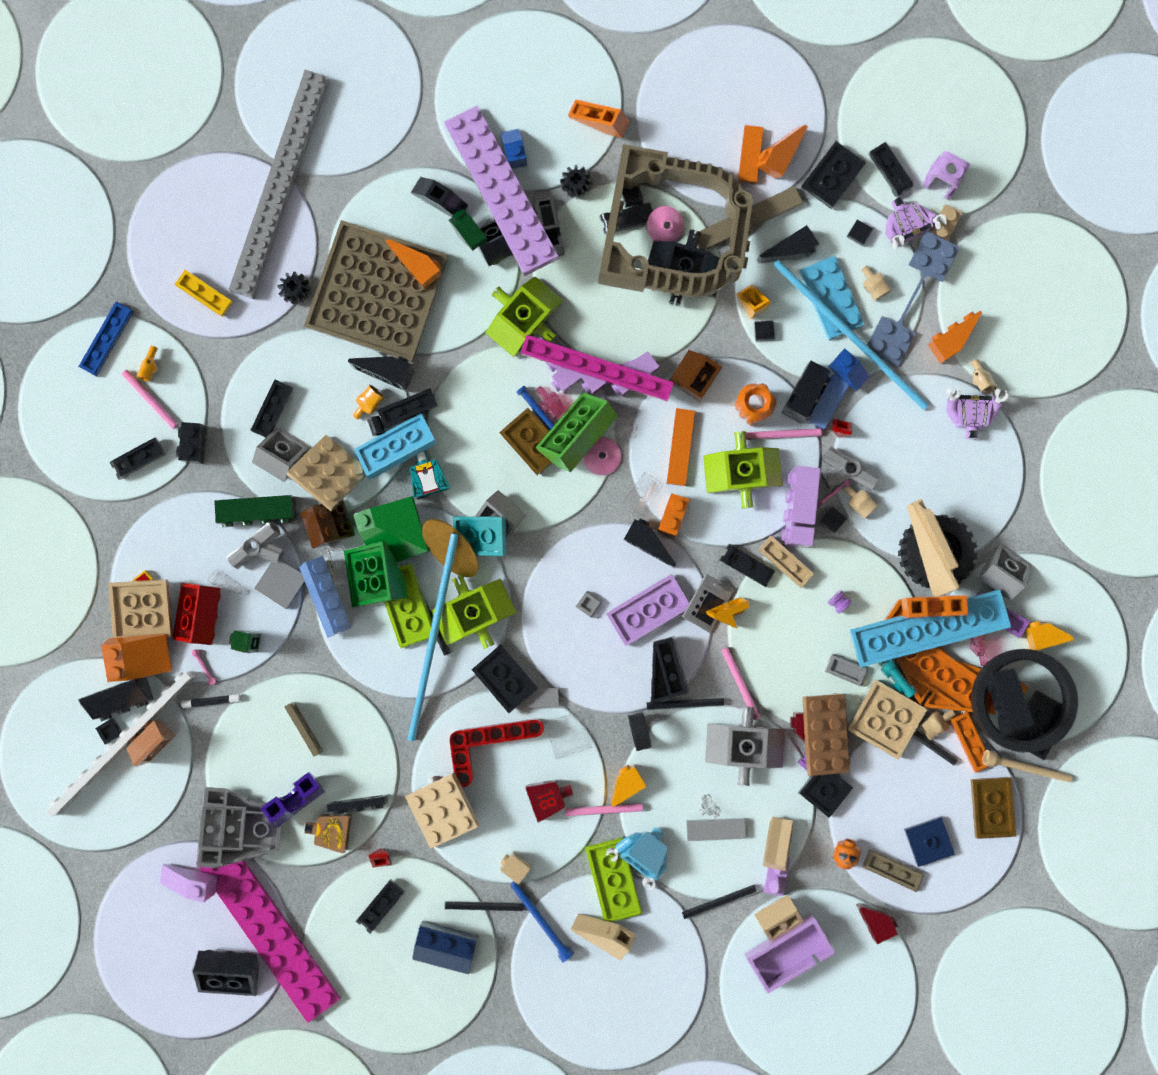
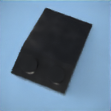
(387, 369)

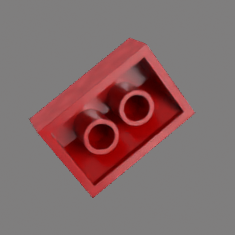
(196, 614)

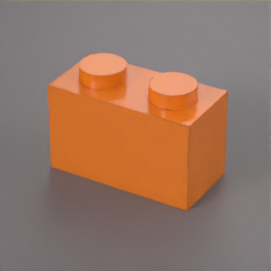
(673, 515)

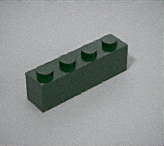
(255, 510)

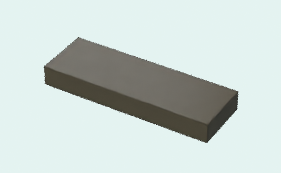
(304, 729)
(893, 870)

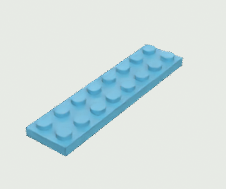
(911, 635)

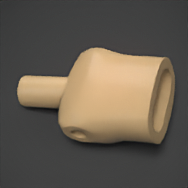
(875, 284)
(983, 378)
(860, 501)
(936, 724)

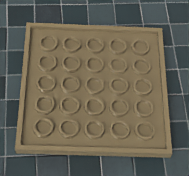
(371, 295)

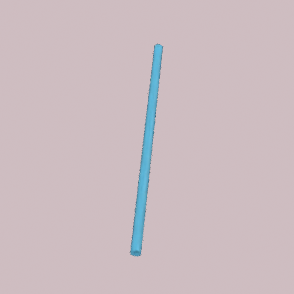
(850, 334)
(433, 636)

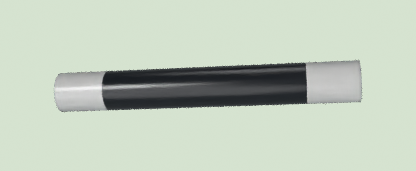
(210, 701)

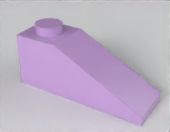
(189, 883)

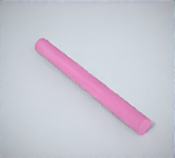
(150, 399)
(783, 434)
(740, 682)
(603, 809)

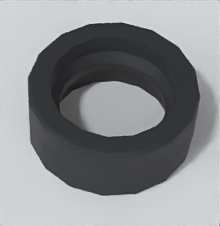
(639, 731)

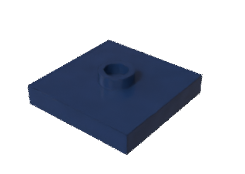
(929, 841)

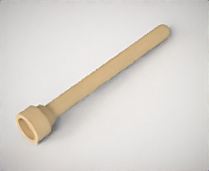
(992, 759)

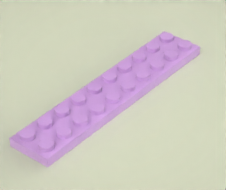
(501, 191)

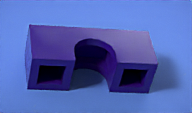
(283, 808)

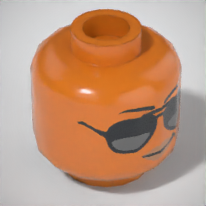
(847, 854)

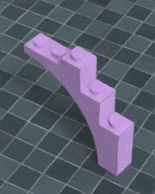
(566, 379)

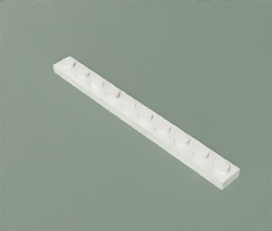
(115, 748)

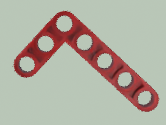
(488, 738)

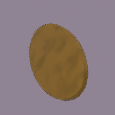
(437, 538)

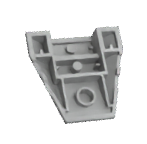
(233, 829)

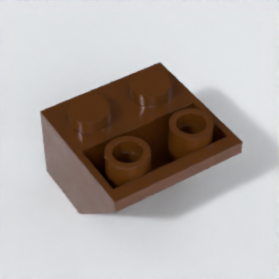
(695, 374)
(327, 526)

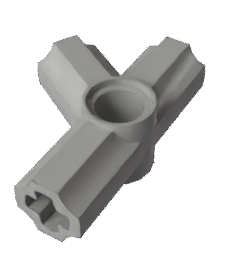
(840, 474)
(265, 548)

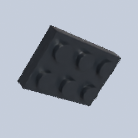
(833, 174)
(504, 679)
(1045, 714)

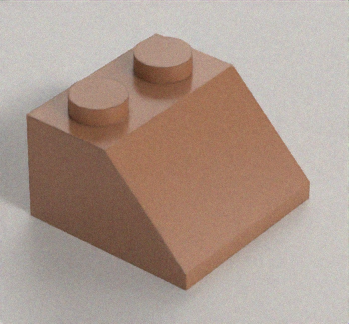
(149, 742)

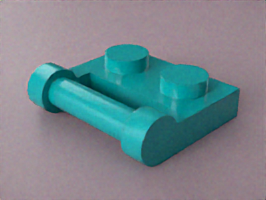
(901, 683)

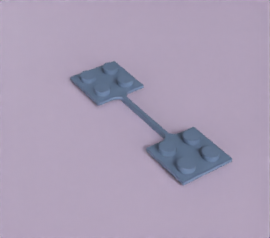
(932, 259)

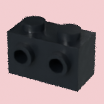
(191, 443)

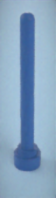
(563, 950)

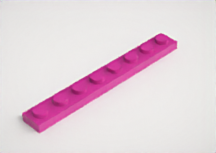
(596, 368)

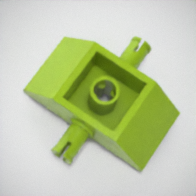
(510, 329)
(724, 473)
(492, 606)

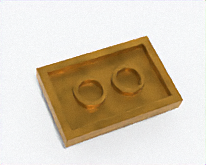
(523, 436)
(993, 807)

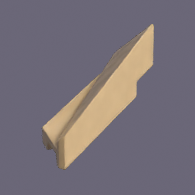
(933, 549)

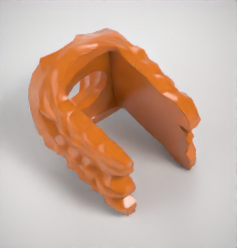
(763, 393)

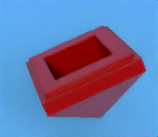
(841, 428)
(380, 858)

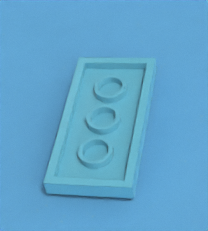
(830, 286)
(395, 446)

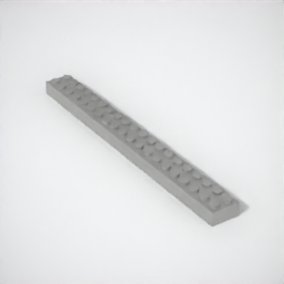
(279, 184)

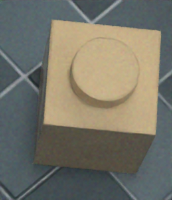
(514, 867)

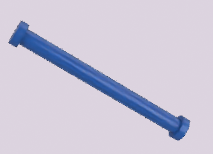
(536, 408)

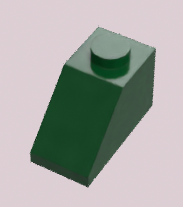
(467, 229)
(245, 641)

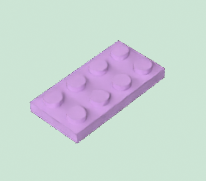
(648, 610)

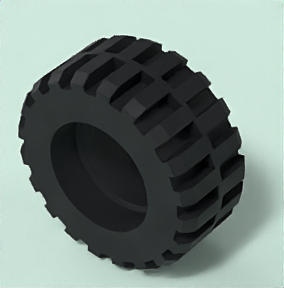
(961, 543)

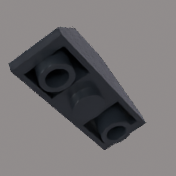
(438, 196)

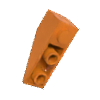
(952, 342)

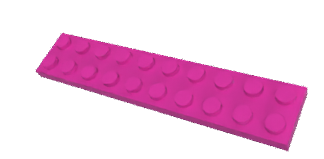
(274, 939)

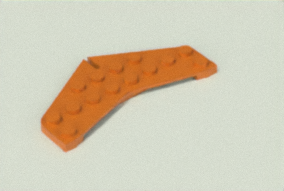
(943, 676)

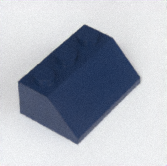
(444, 947)

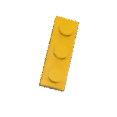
(203, 293)

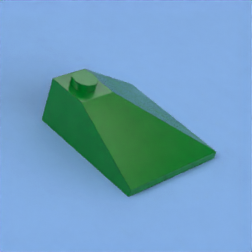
(396, 524)
(373, 575)

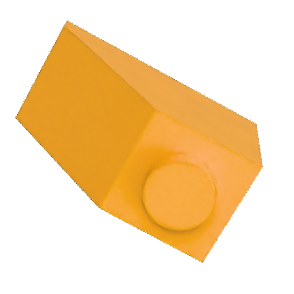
(1045, 635)
(627, 784)

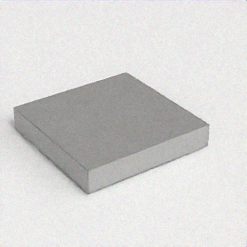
(280, 583)

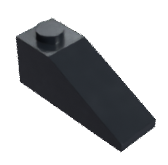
(794, 247)
(645, 539)

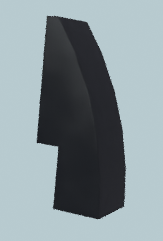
(548, 218)

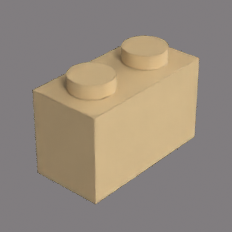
(779, 918)

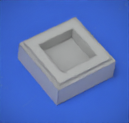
(588, 604)

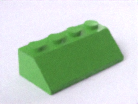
(577, 431)

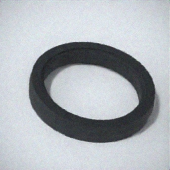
(1069, 700)

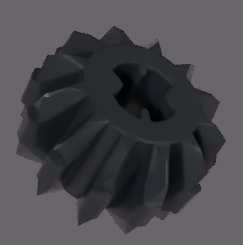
(583, 181)
(289, 282)

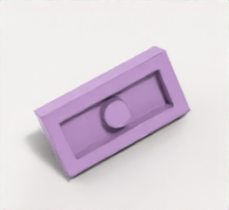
(775, 881)

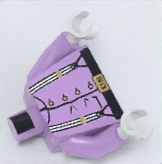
(910, 222)
(973, 411)

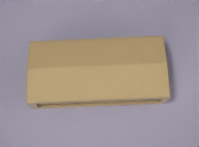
(778, 843)

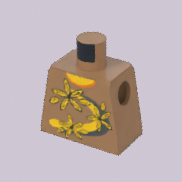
(331, 831)

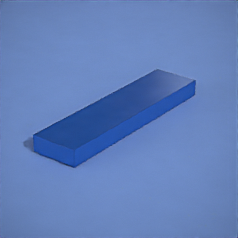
(106, 338)

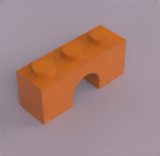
(934, 606)

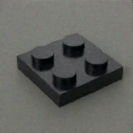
(825, 792)

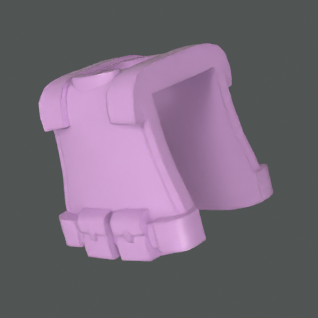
(938, 170)

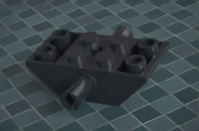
(676, 255)

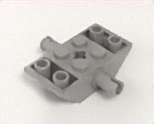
(726, 741)

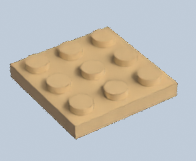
(327, 472)
(140, 608)
(886, 719)
(442, 810)

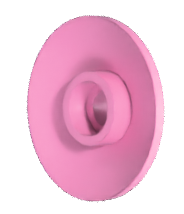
(656, 222)
(609, 463)

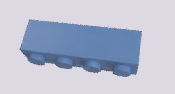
(325, 597)

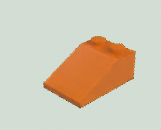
(135, 657)

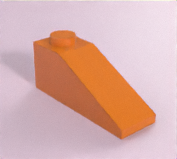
(600, 117)
(778, 156)
(417, 263)

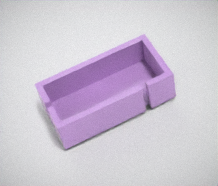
(801, 506)
(789, 954)

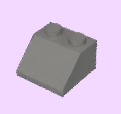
(279, 453)
(500, 505)
(1005, 572)

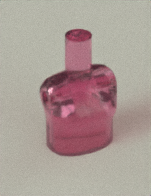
(551, 403)
(979, 647)

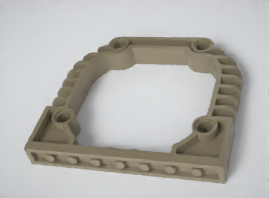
(653, 166)

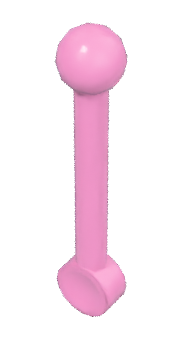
(845, 483)
(211, 680)

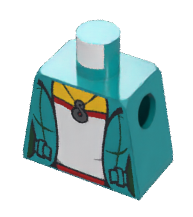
(427, 477)

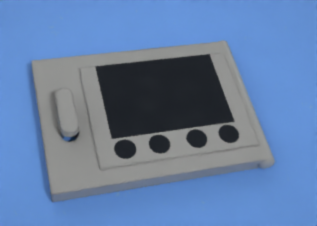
(704, 599)

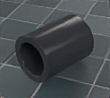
(376, 425)

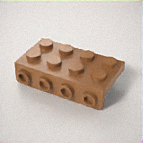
(826, 734)

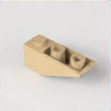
(604, 934)

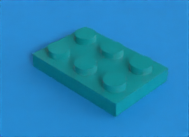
(484, 533)

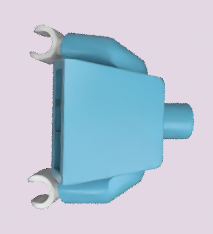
(644, 853)

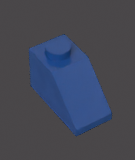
(514, 148)
(849, 369)

